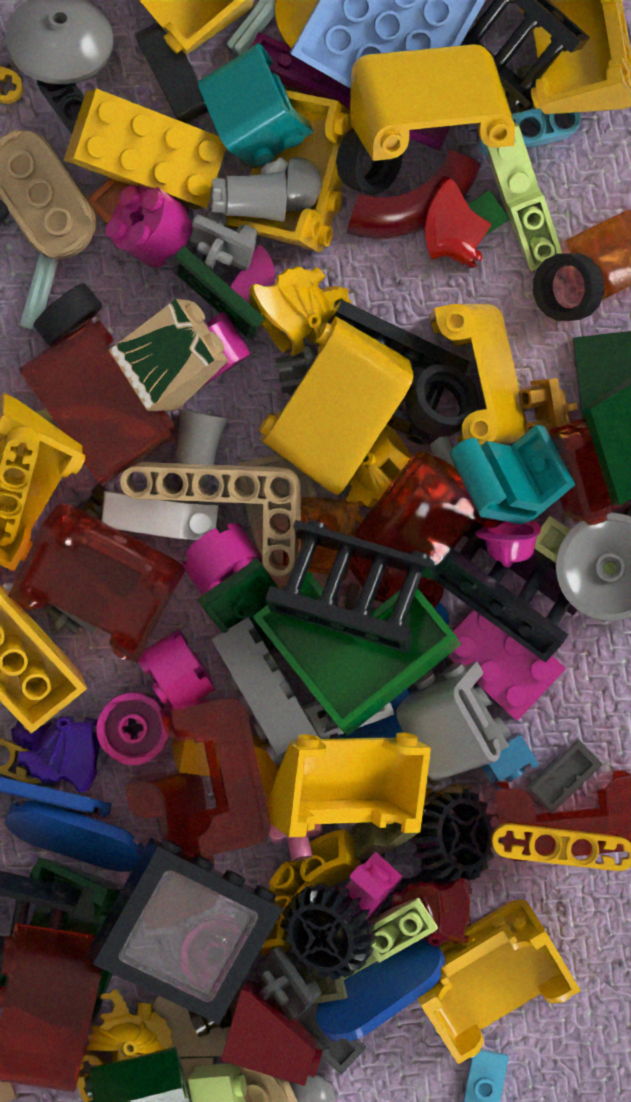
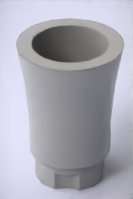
(250, 196)
(198, 439)

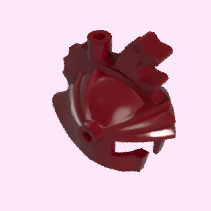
(446, 905)

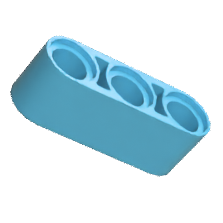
(547, 129)

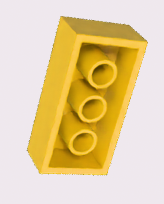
(145, 148)
(34, 671)

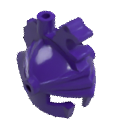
(60, 751)

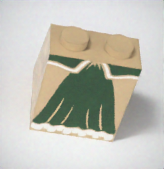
(170, 356)

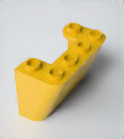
(313, 225)

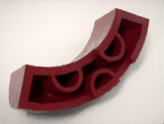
(406, 212)

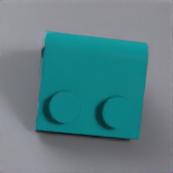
(252, 108)
(513, 480)

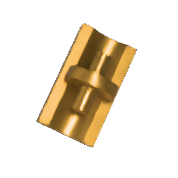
(549, 403)

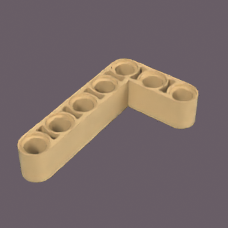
(230, 492)

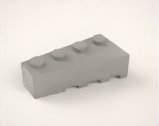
(264, 688)

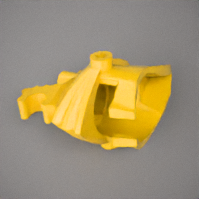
(296, 306)
(378, 469)
(127, 1033)

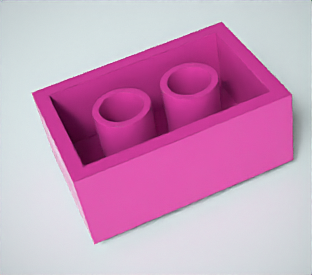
(510, 671)

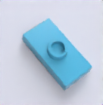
(486, 1077)

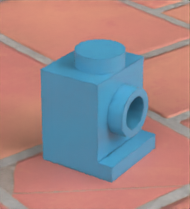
(511, 761)

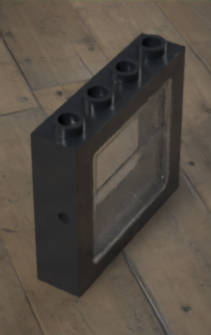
(185, 929)

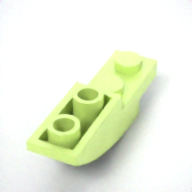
(524, 201)
(399, 929)

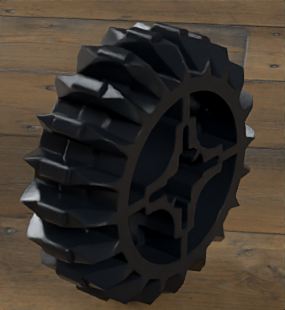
(460, 835)
(346, 944)

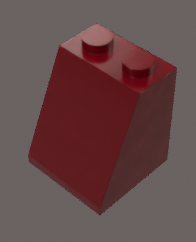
(268, 1041)

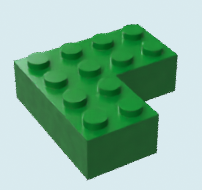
(355, 675)

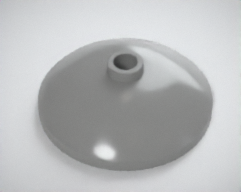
(59, 51)
(581, 568)

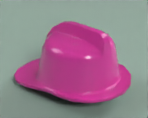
(510, 541)

